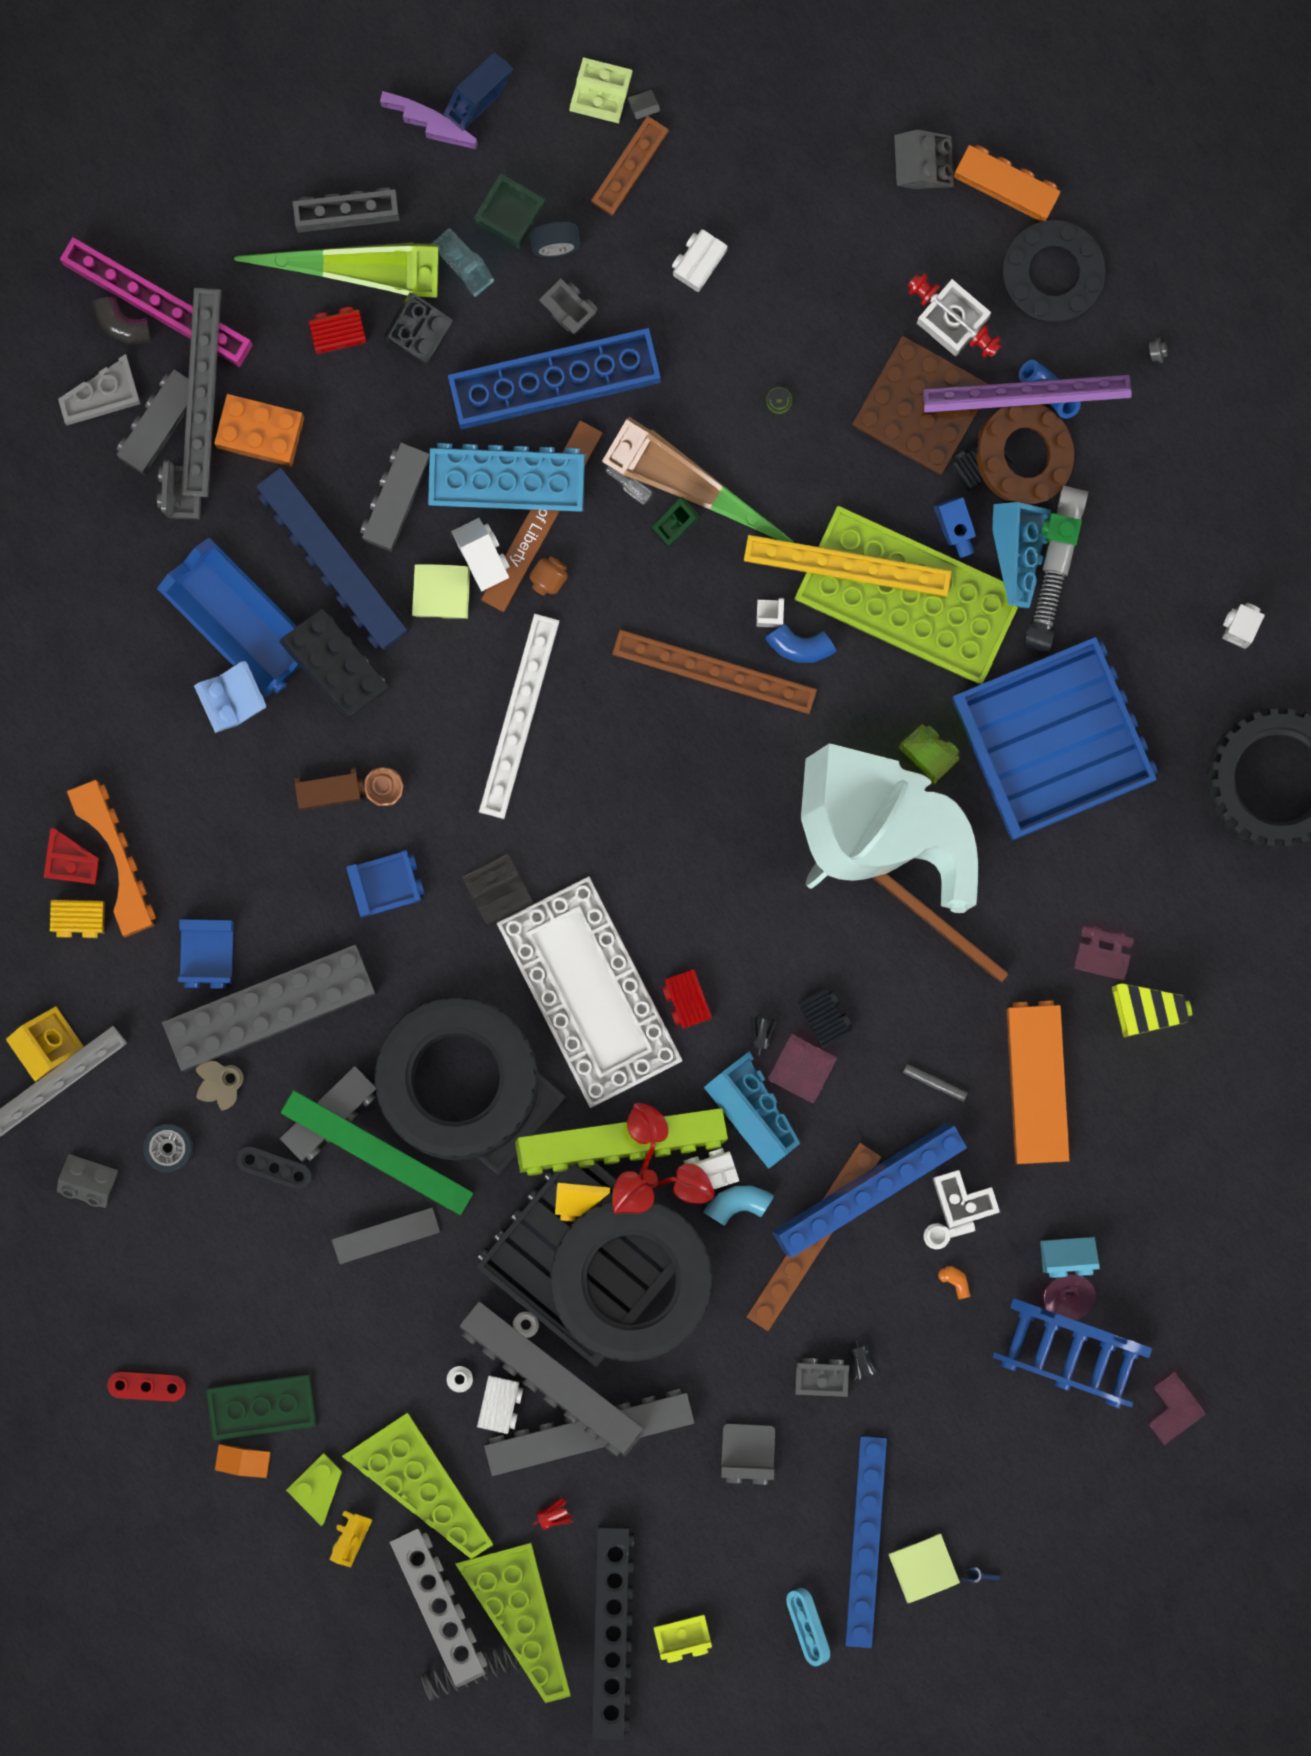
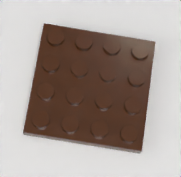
(896, 407)

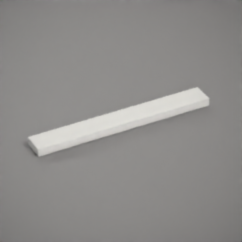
(519, 716)

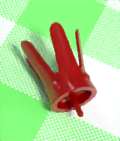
(553, 1516)

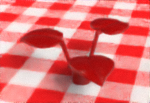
(635, 1191)

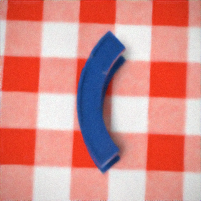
(1080, 1333)

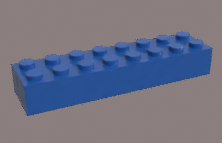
(554, 378)

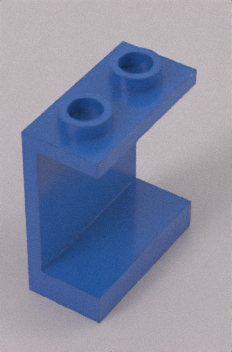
(206, 953)

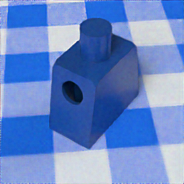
(951, 514)

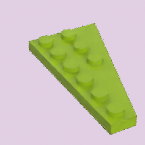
(413, 1475)
(516, 1603)

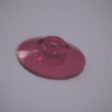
(1074, 1305)

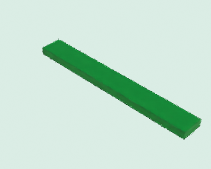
(376, 1152)

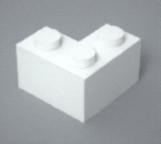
(478, 548)
(960, 1206)

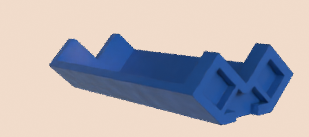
(232, 614)

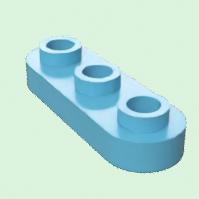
(808, 1626)

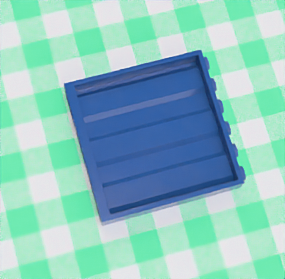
(1055, 738)

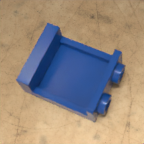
(385, 883)

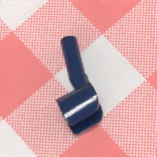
(977, 1575)

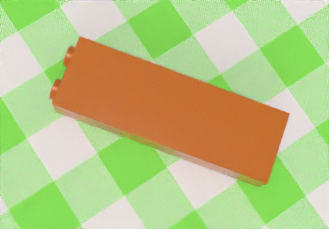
(1037, 1083)

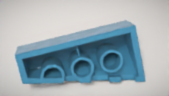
(753, 1110)

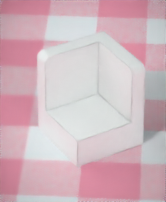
(770, 613)

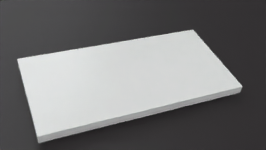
(589, 992)

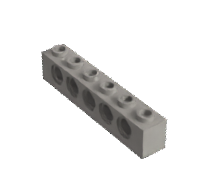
(460, 1671)

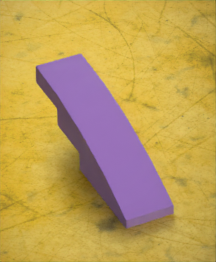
(437, 125)

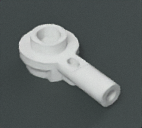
(938, 1235)

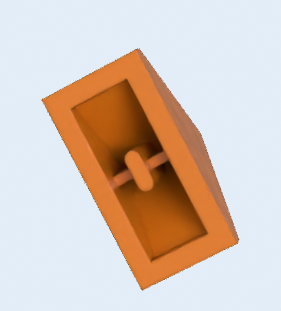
(242, 1461)

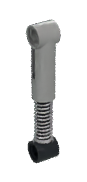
(1056, 566)

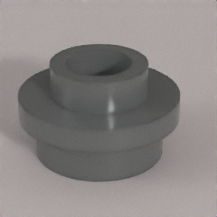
(1158, 350)

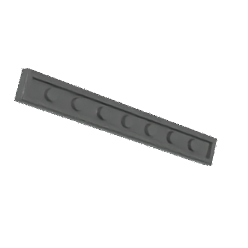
(201, 392)

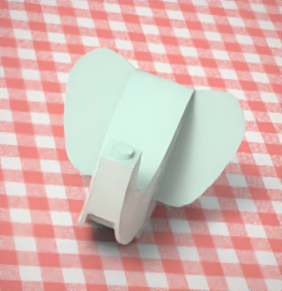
(874, 816)

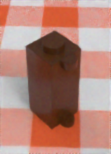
(329, 791)

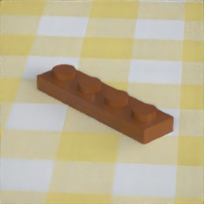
(630, 166)

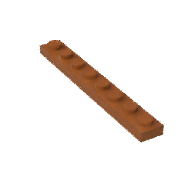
(793, 1269)

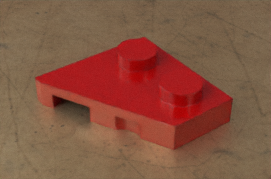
(69, 860)

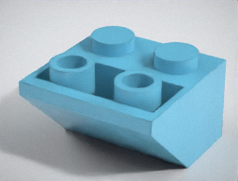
(1069, 1255)

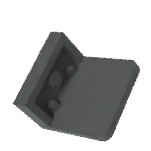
(170, 499)
(748, 1453)

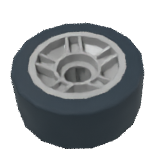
(555, 239)
(157, 1139)

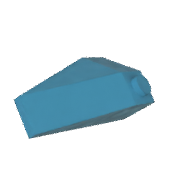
(1019, 547)

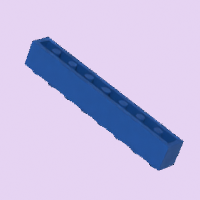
(869, 1189)

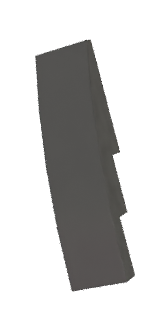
(386, 1235)

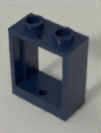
(478, 91)

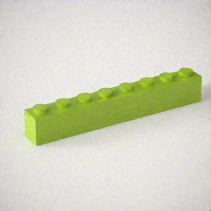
(613, 1142)

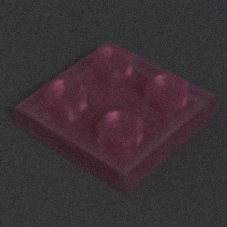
(802, 1068)

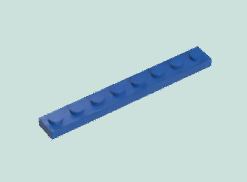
(866, 1542)

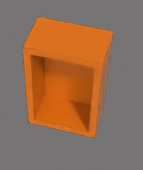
(259, 430)

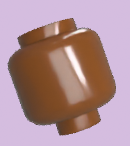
(548, 576)

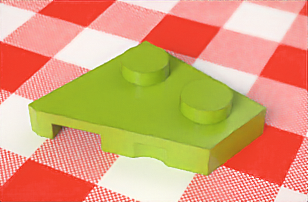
(317, 1487)

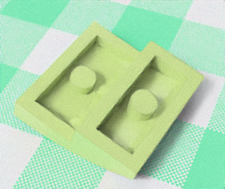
(601, 90)
(441, 591)
(924, 1568)

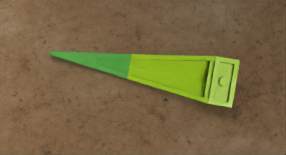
(387, 267)

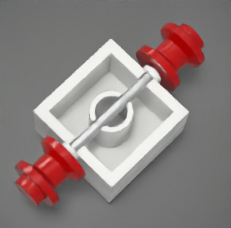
(953, 317)

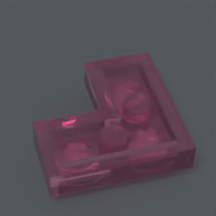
(1181, 1411)

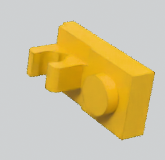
(351, 1539)

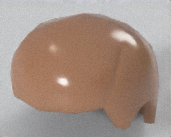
(383, 786)

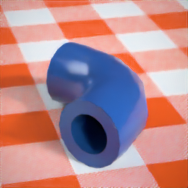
(1034, 371)
(798, 648)

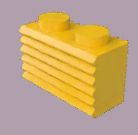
(77, 917)

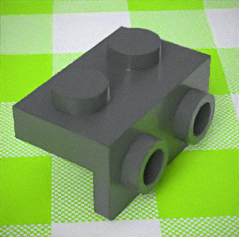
(86, 1181)
(822, 1379)

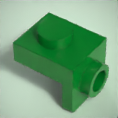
(1061, 529)

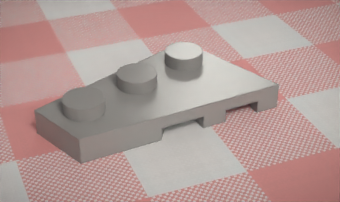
(105, 393)

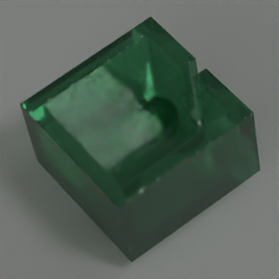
(509, 211)

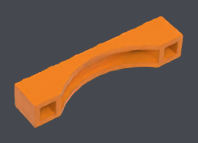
(130, 909)

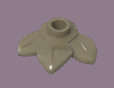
(216, 1086)

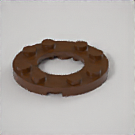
(995, 468)

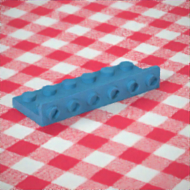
(506, 477)

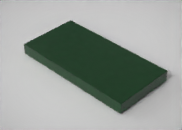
(261, 1407)

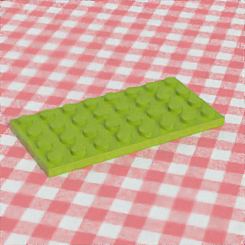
(949, 631)

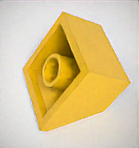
(44, 1043)

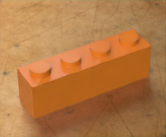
(1007, 183)

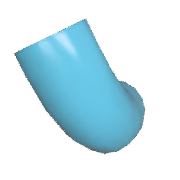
(738, 1199)

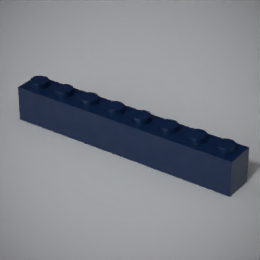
(332, 560)

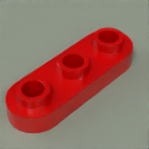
(159, 1386)

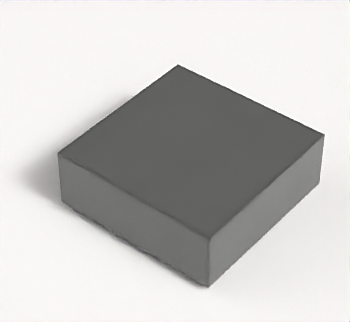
(643, 104)

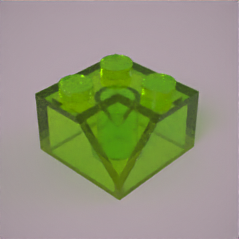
(930, 754)

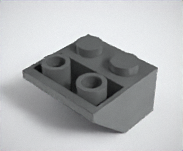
(924, 160)

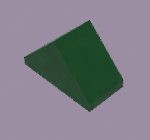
(676, 521)

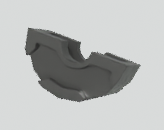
(567, 307)

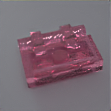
(1103, 961)

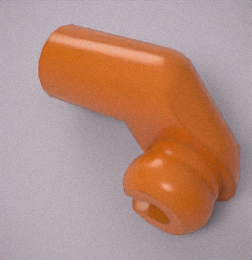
(956, 1278)

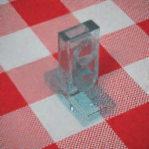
(463, 262)

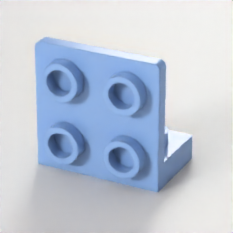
(230, 697)

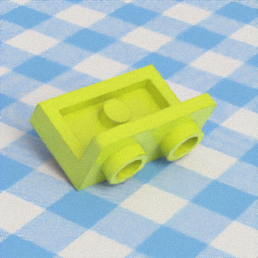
(682, 1638)

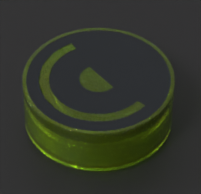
(779, 400)

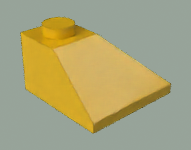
(576, 1200)

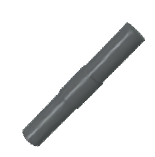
(935, 1082)

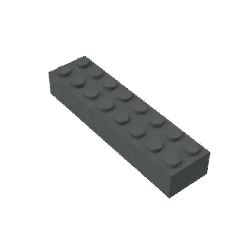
(269, 1008)

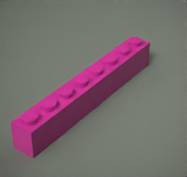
(148, 297)

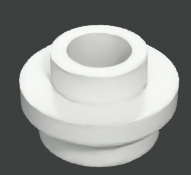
(526, 1316)
(451, 1379)

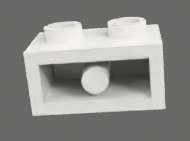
(1242, 625)

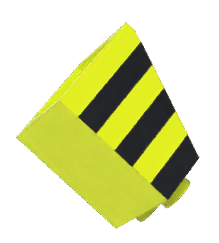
(1148, 1009)

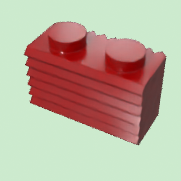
(337, 331)
(687, 999)

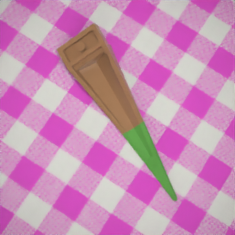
(654, 461)

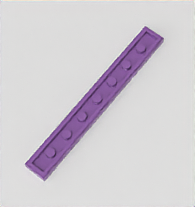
(1027, 393)

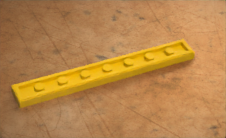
(847, 566)

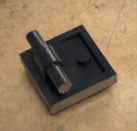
(417, 328)

